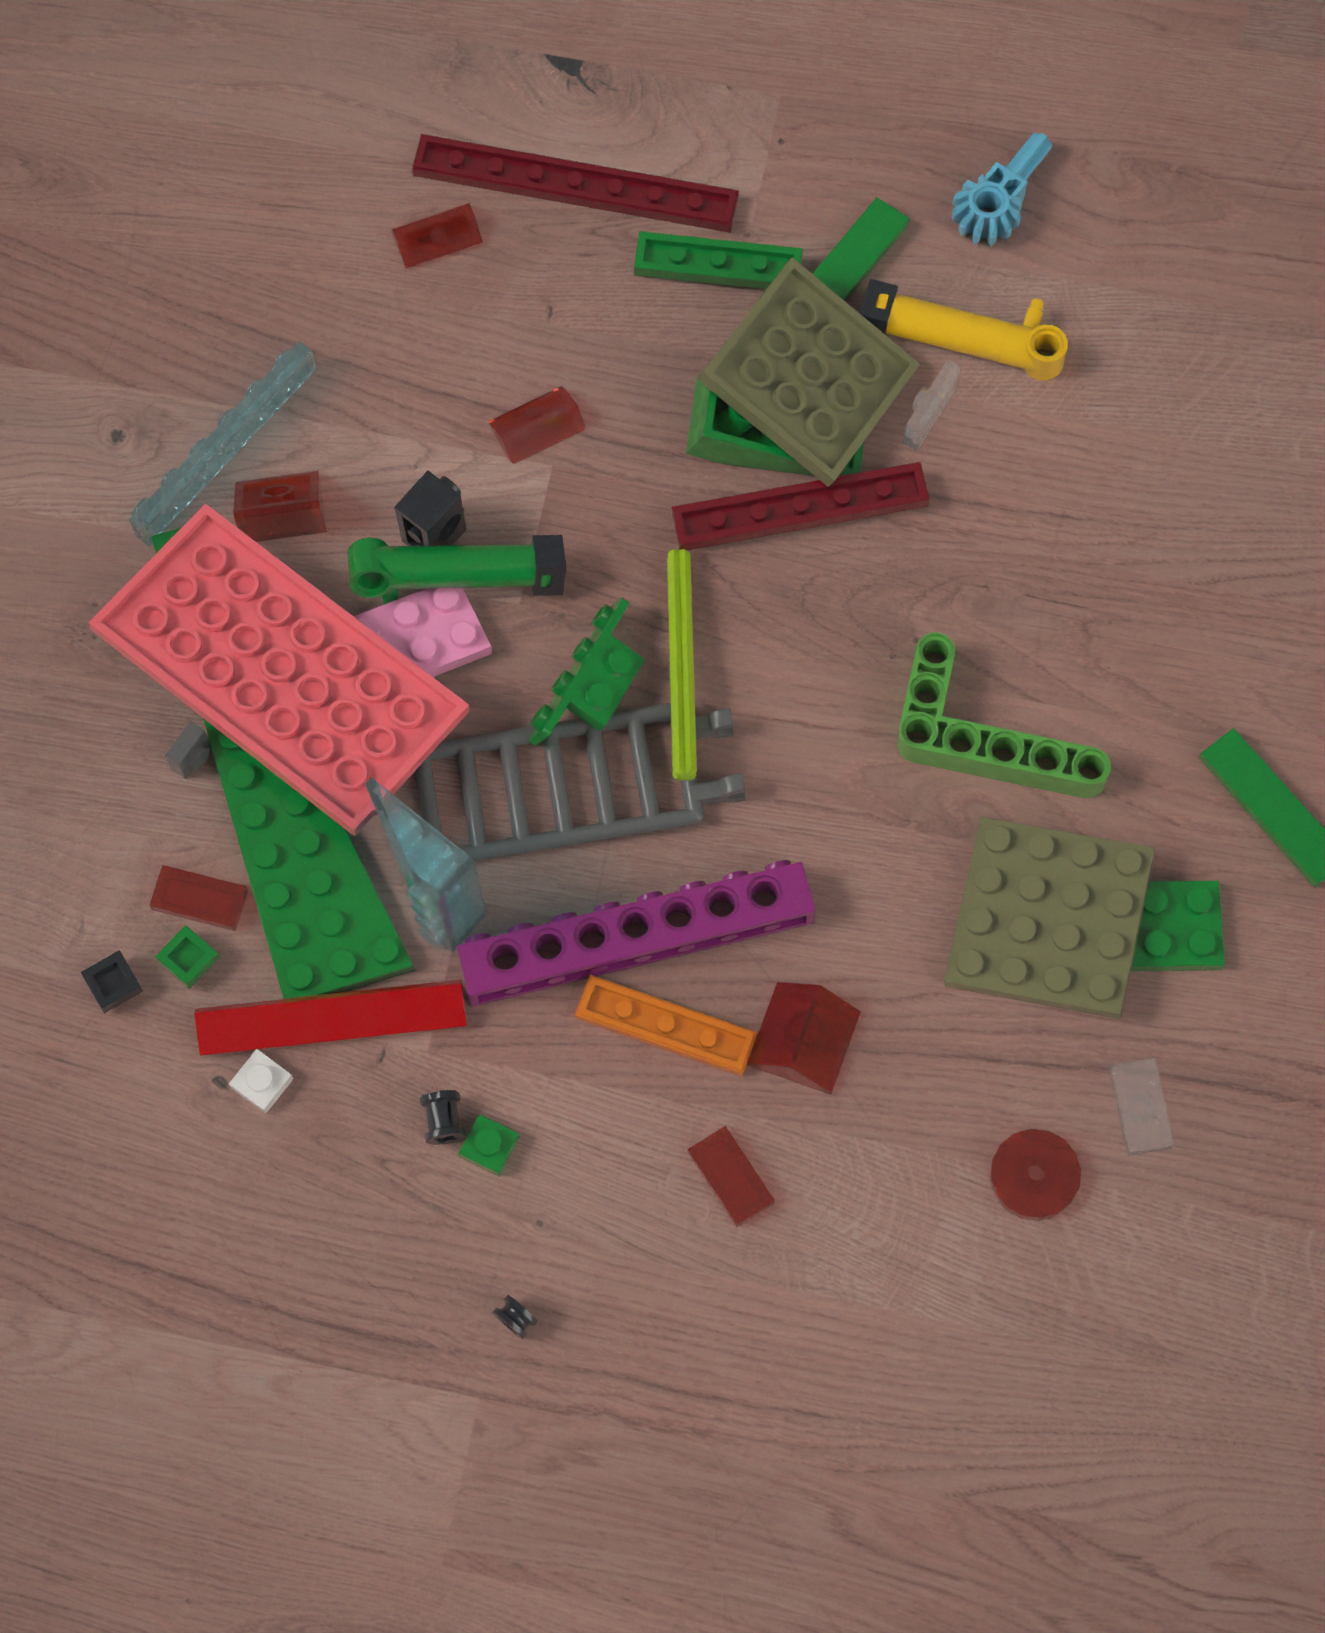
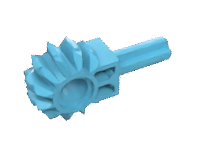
(1000, 191)

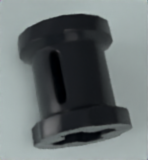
(442, 1117)

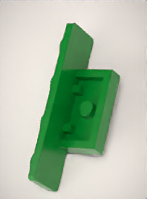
(596, 679)

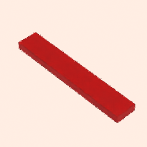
(330, 1017)

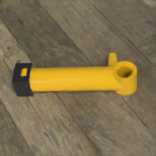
(968, 331)

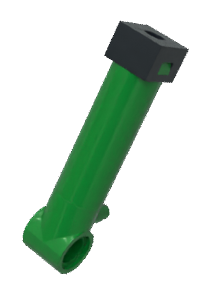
(384, 569)

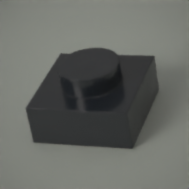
(111, 981)

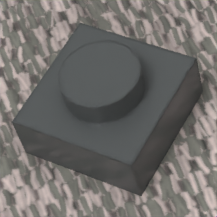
(189, 750)

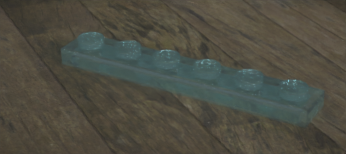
(232, 433)

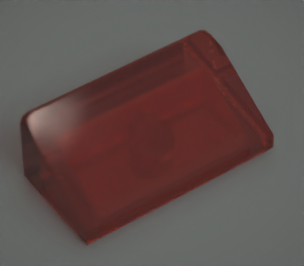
(437, 235)
(538, 424)

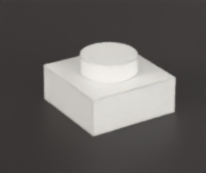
(261, 1081)

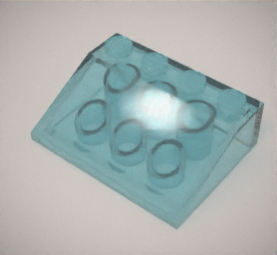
(433, 871)

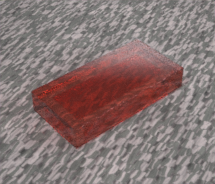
(198, 898)
(731, 1176)

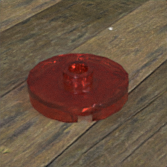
(1030, 1197)

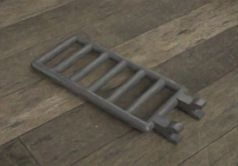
(695, 794)

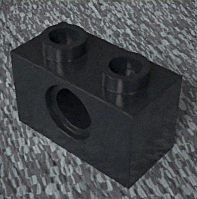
(431, 512)

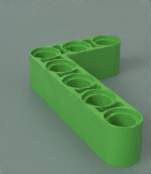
(985, 739)

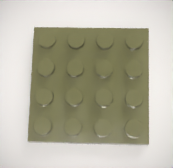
(809, 372)
(1050, 917)

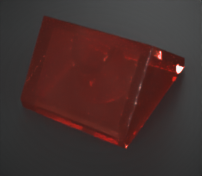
(280, 506)
(804, 1035)

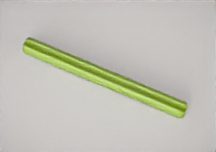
(681, 665)

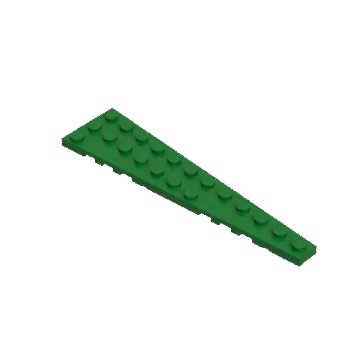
(306, 880)

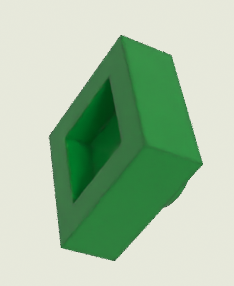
(187, 957)
(489, 1145)

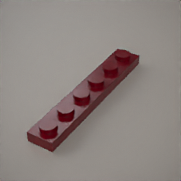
(800, 506)

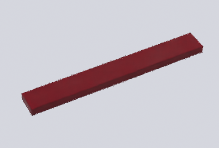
(575, 183)

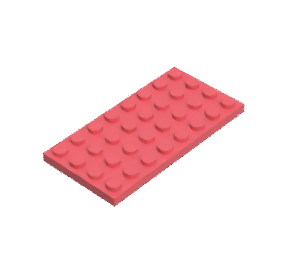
(279, 667)

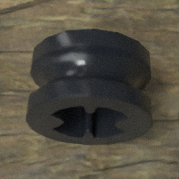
(515, 1316)

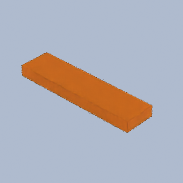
(666, 1025)

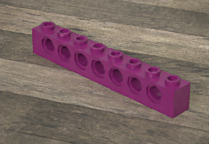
(620, 952)

